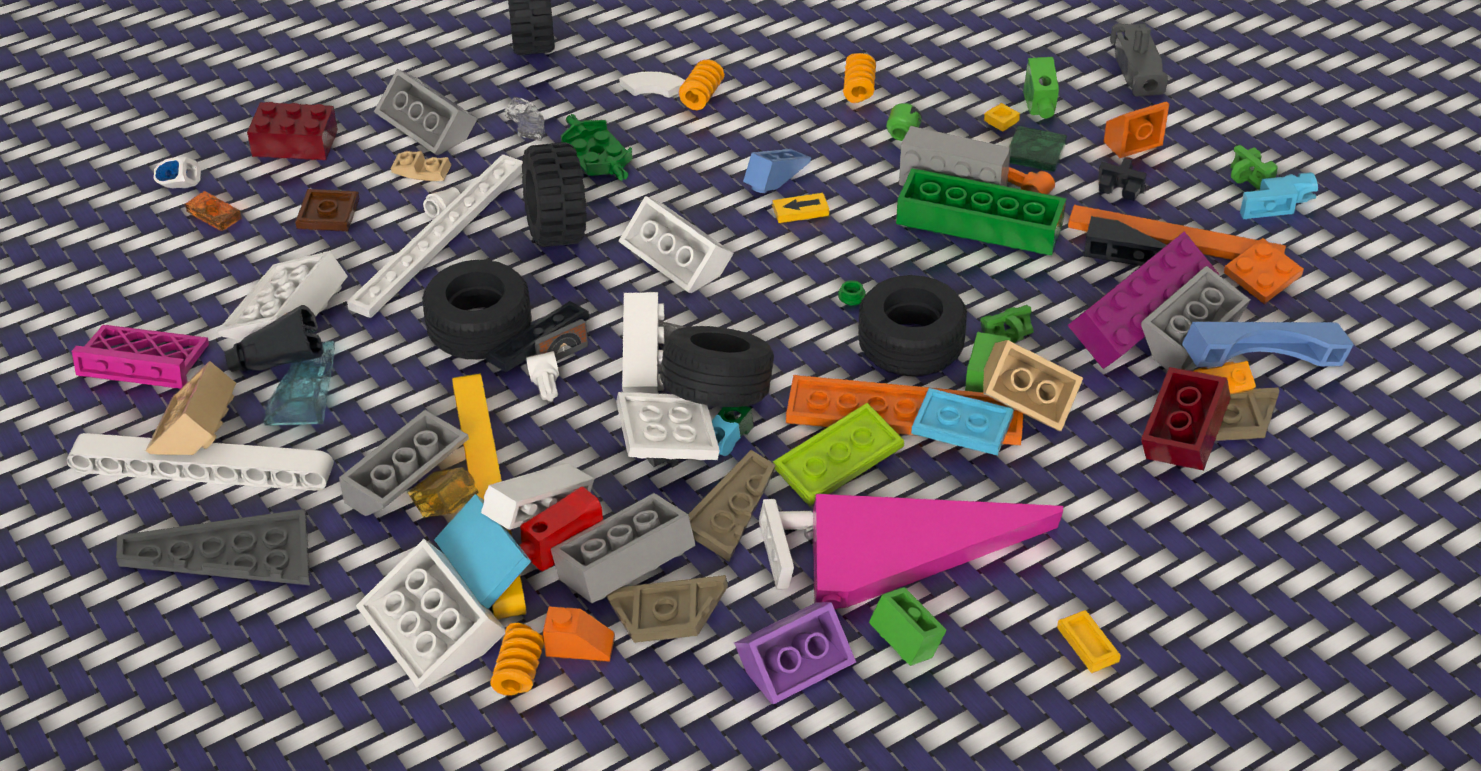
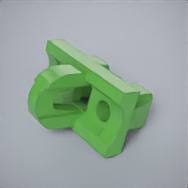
(1251, 158)
(1016, 318)

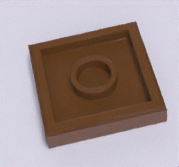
(327, 210)

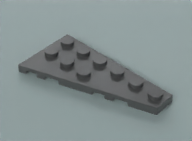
(244, 548)

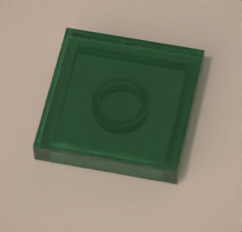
(1037, 148)

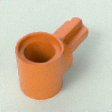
(1037, 182)

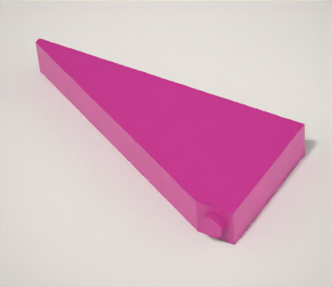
(888, 542)

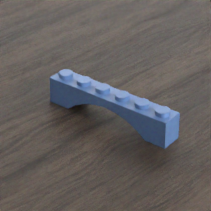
(1316, 342)

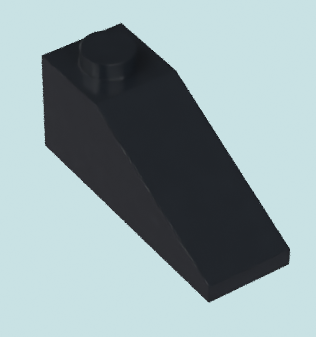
(1119, 242)

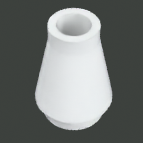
(438, 201)

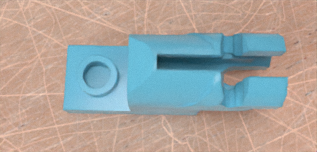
(1279, 195)

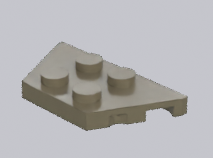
(1248, 414)
(667, 608)

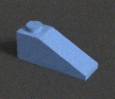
(773, 168)

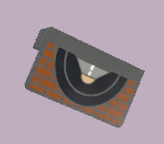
(564, 341)

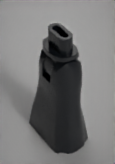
(279, 343)

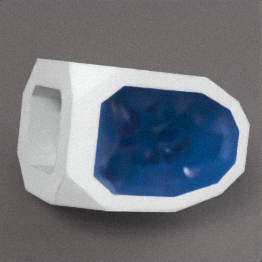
(177, 173)

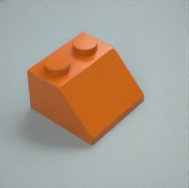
(1137, 130)

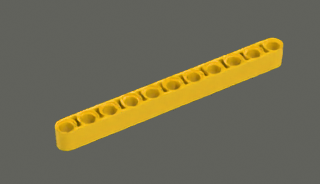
(484, 467)

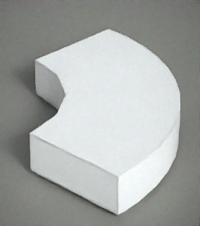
(652, 82)

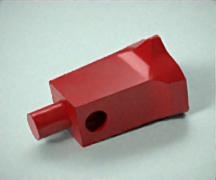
(557, 524)

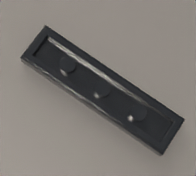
(523, 344)

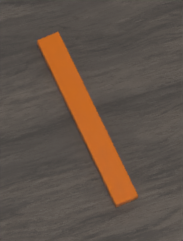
(1208, 242)

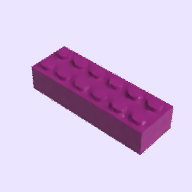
(1115, 320)

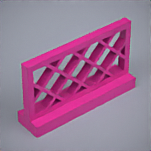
(142, 367)

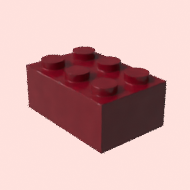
(292, 131)
(1186, 418)

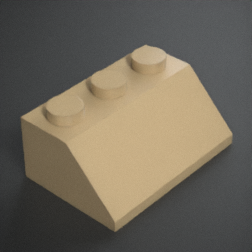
(1030, 384)

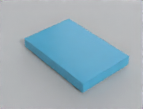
(962, 421)

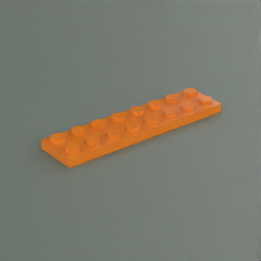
(827, 400)

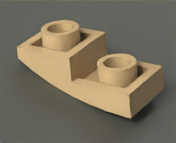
(415, 166)

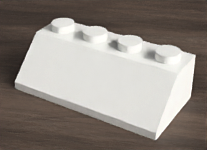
(674, 246)

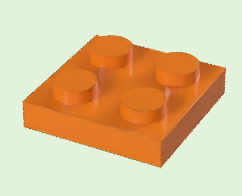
(1263, 270)

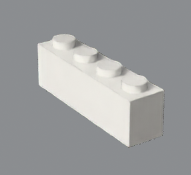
(642, 343)
(526, 496)

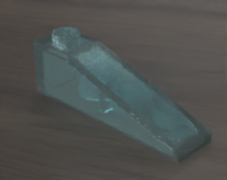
(302, 392)

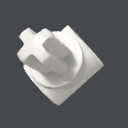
(544, 372)

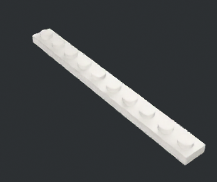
(434, 237)

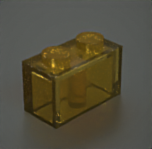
(443, 492)

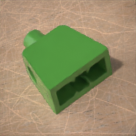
(1041, 98)

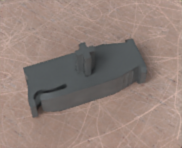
(1139, 59)

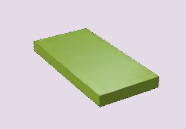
(838, 453)

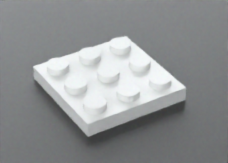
(666, 427)

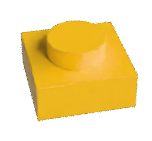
(1001, 117)

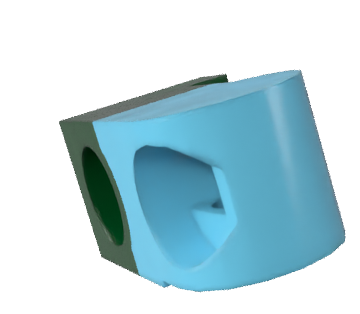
(730, 428)

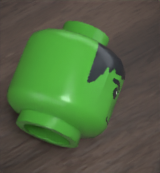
(901, 118)

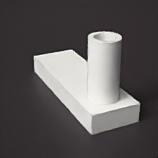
(772, 528)

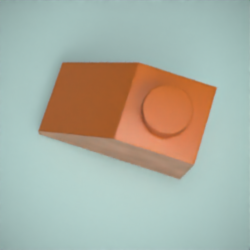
(576, 635)

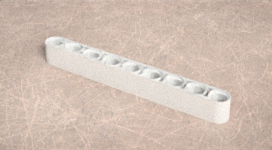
(216, 464)

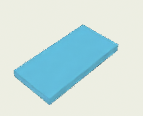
(482, 552)

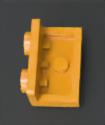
(1237, 374)

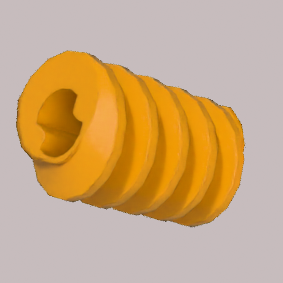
(859, 77)
(701, 84)
(517, 660)

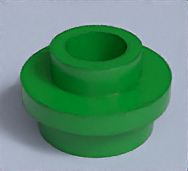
(851, 293)

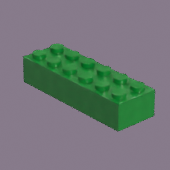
(981, 211)

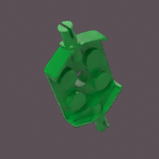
(597, 148)

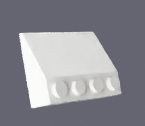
(283, 288)
(429, 616)

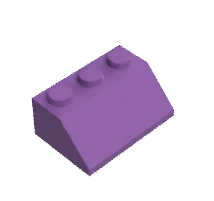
(796, 651)

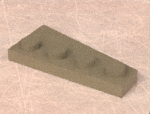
(728, 507)

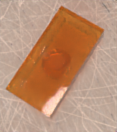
(213, 211)

